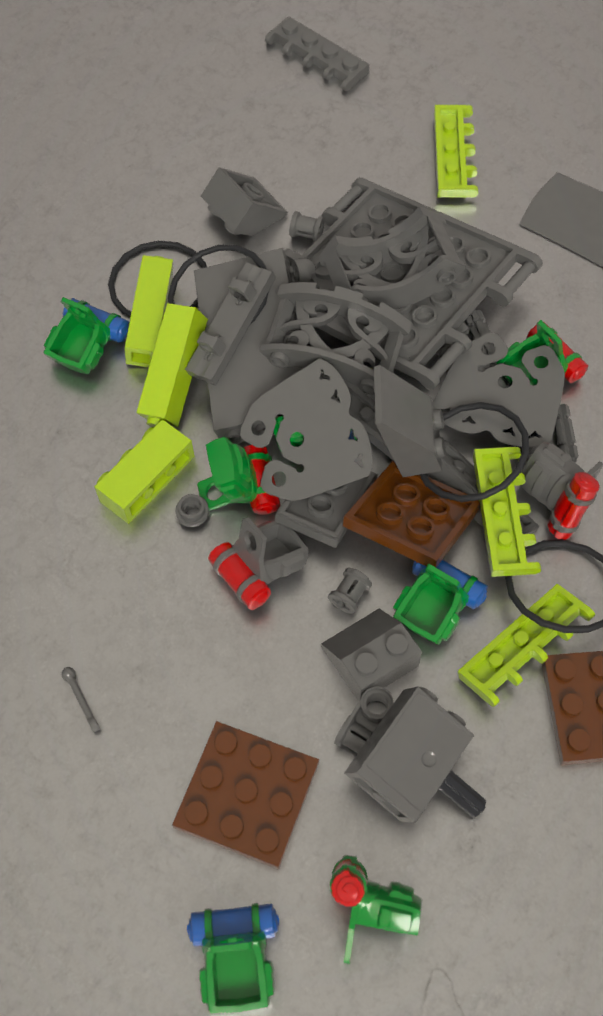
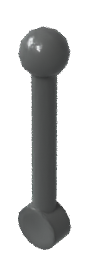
(68, 674)

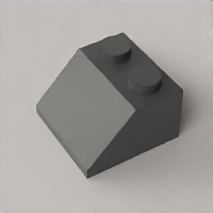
(241, 202)
(372, 652)

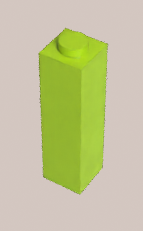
(148, 309)
(166, 378)

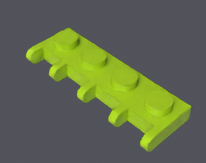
(452, 151)
(502, 513)
(520, 643)

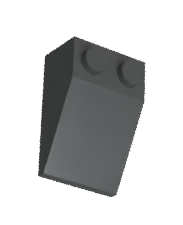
(408, 424)

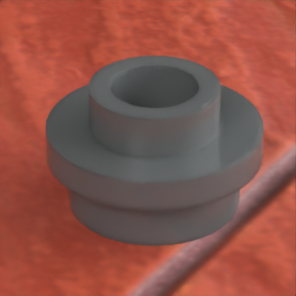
(190, 502)

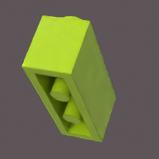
(144, 471)

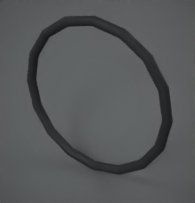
(201, 253)
(125, 256)
(525, 452)
(544, 623)

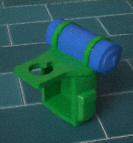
(82, 335)
(436, 599)
(235, 959)

